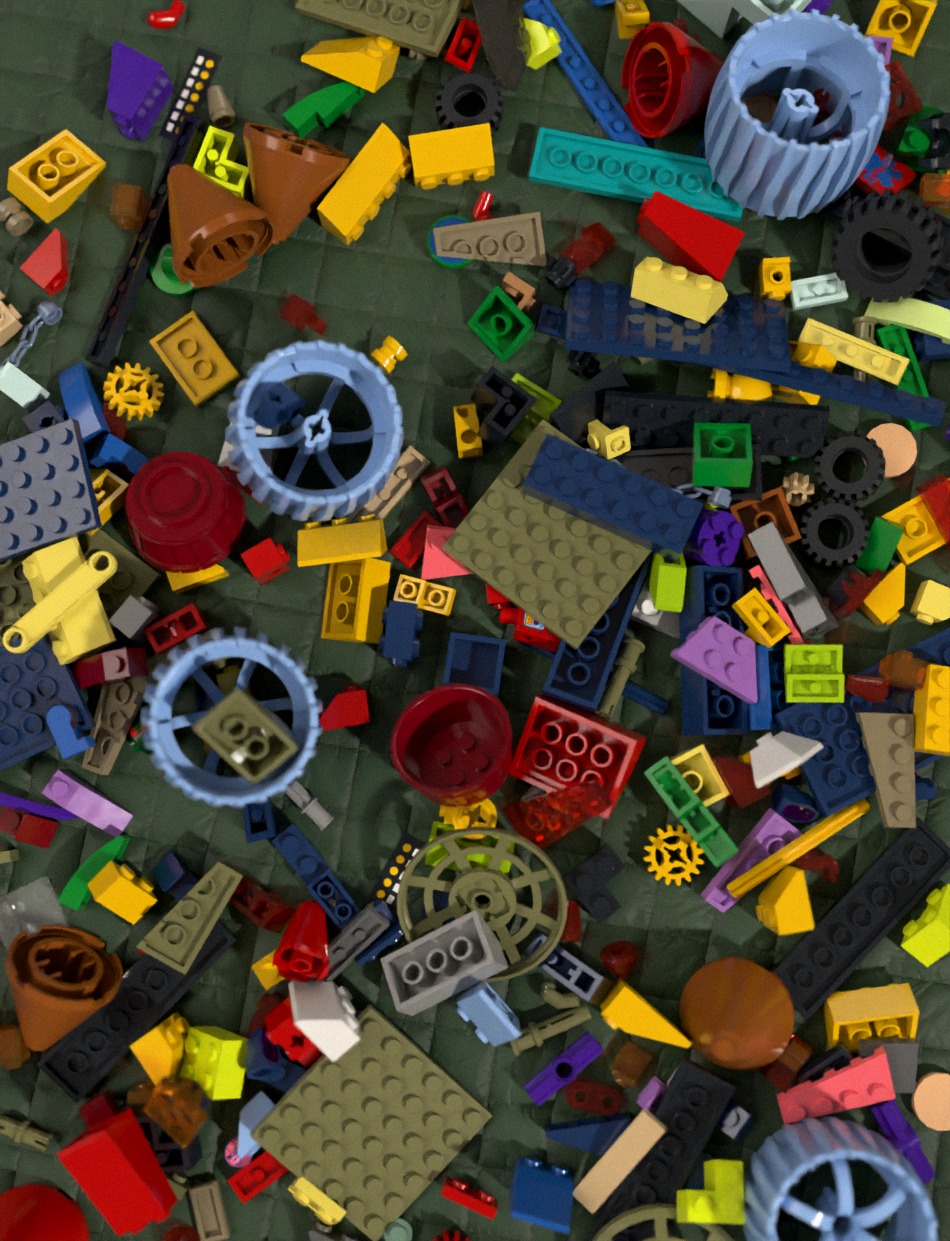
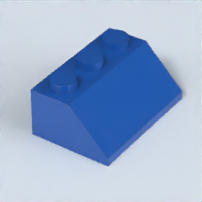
(769, 688)

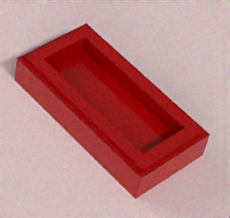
(412, 543)

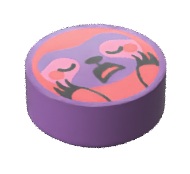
(232, 1157)

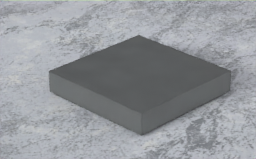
(901, 1058)

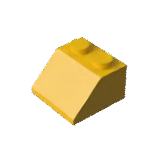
(163, 1048)

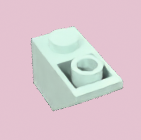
(21, 387)

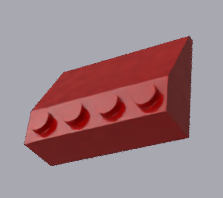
(573, 747)

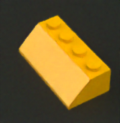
(364, 185)

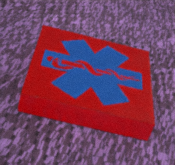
(884, 173)

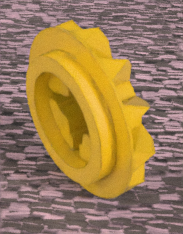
(487, 812)

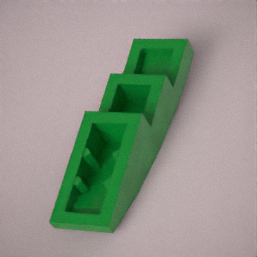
(691, 811)

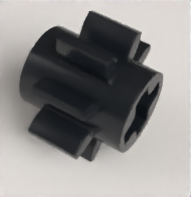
(560, 272)
(583, 363)

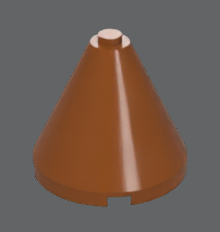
(289, 174)
(212, 228)
(59, 981)
(736, 1014)

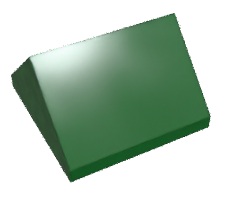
(501, 324)

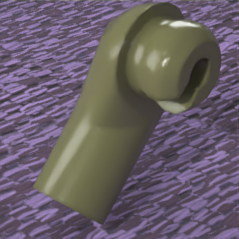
(557, 999)

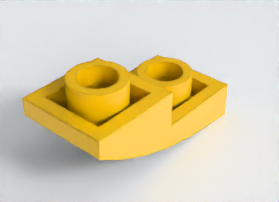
(425, 594)

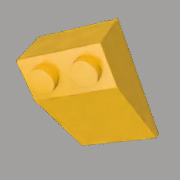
(361, 61)
(54, 175)
(635, 1015)

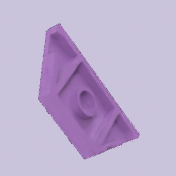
(722, 657)

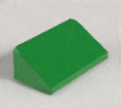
(881, 545)

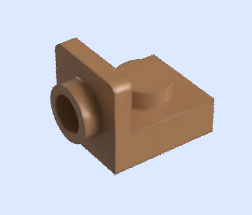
(518, 289)

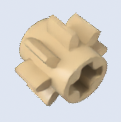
(797, 489)

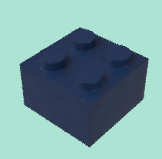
(474, 661)

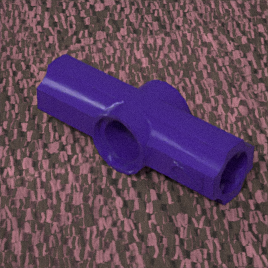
(549, 1081)
(902, 1137)

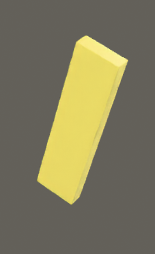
(855, 351)

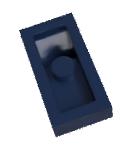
(259, 821)
(174, 876)

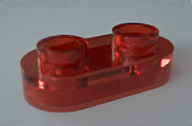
(594, 1095)

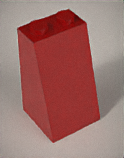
(688, 236)
(120, 1173)

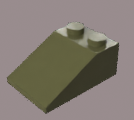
(247, 735)

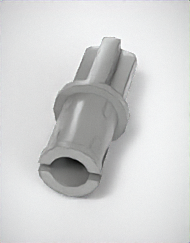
(309, 805)

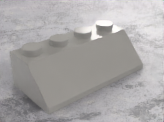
(443, 963)

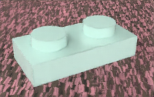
(817, 291)

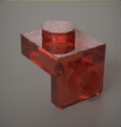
(812, 860)

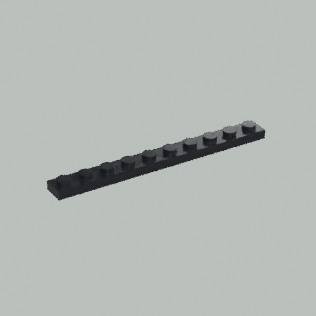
(143, 247)

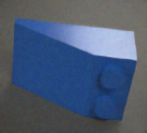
(541, 1194)

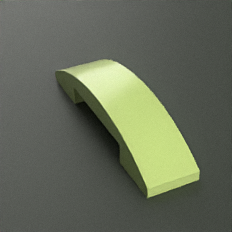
(913, 315)

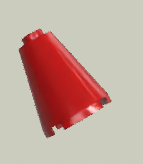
(304, 946)

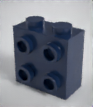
(400, 641)

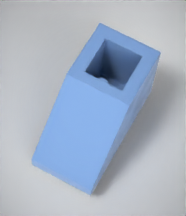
(250, 1116)

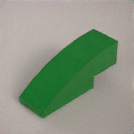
(322, 107)
(76, 891)

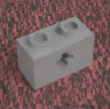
(135, 616)

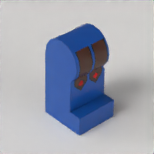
(118, 456)
(67, 732)

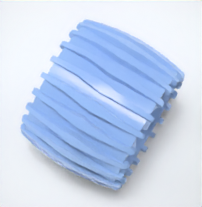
(770, 163)
(343, 368)
(205, 782)
(815, 1140)

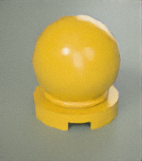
(739, 387)

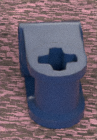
(278, 406)

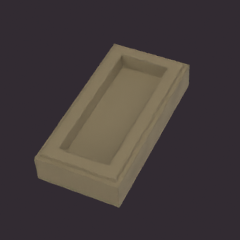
(209, 1211)

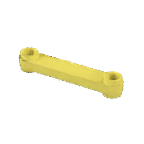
(60, 602)

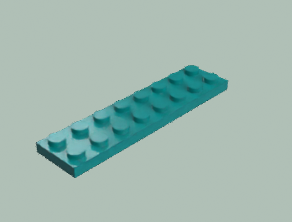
(628, 172)

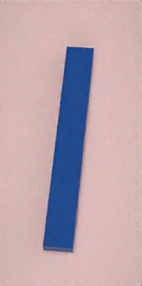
(585, 77)

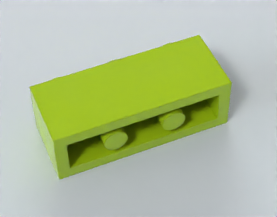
(438, 852)

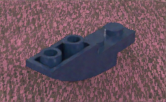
(317, 875)

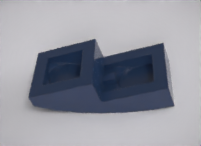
(551, 321)

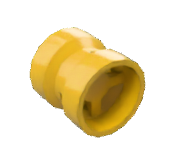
(388, 354)

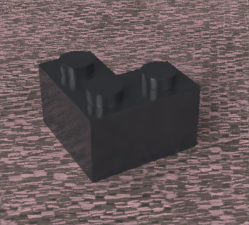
(504, 402)
(589, 878)
(167, 1151)

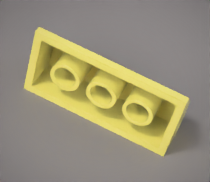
(84, 628)

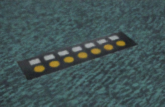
(192, 91)
(389, 880)

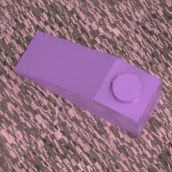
(87, 802)

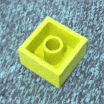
(215, 1061)

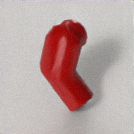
(166, 18)
(481, 210)

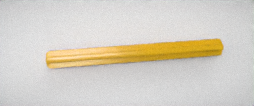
(797, 848)

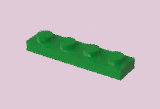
(896, 340)

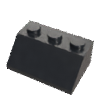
(587, 404)

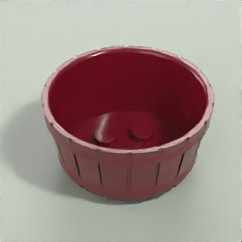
(184, 512)
(453, 745)

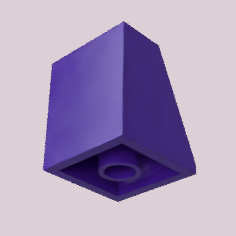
(136, 91)

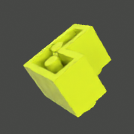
(217, 161)
(930, 934)
(722, 1196)

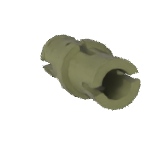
(24, 1132)

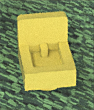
(606, 441)

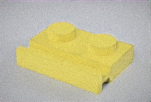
(312, 1197)

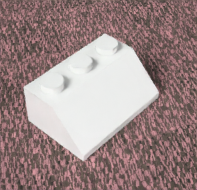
(325, 1015)

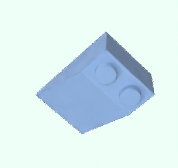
(489, 1013)

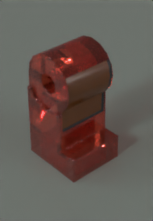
(787, 1065)

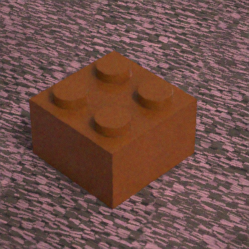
(759, 513)

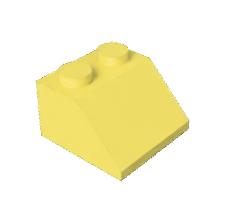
(701, 774)

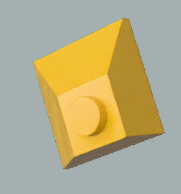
(903, 21)

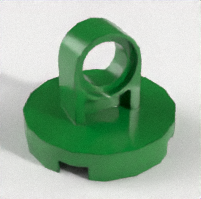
(164, 276)

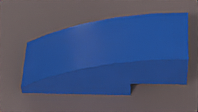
(83, 403)

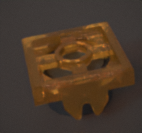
(179, 1108)

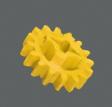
(133, 391)
(666, 866)

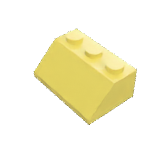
(677, 289)

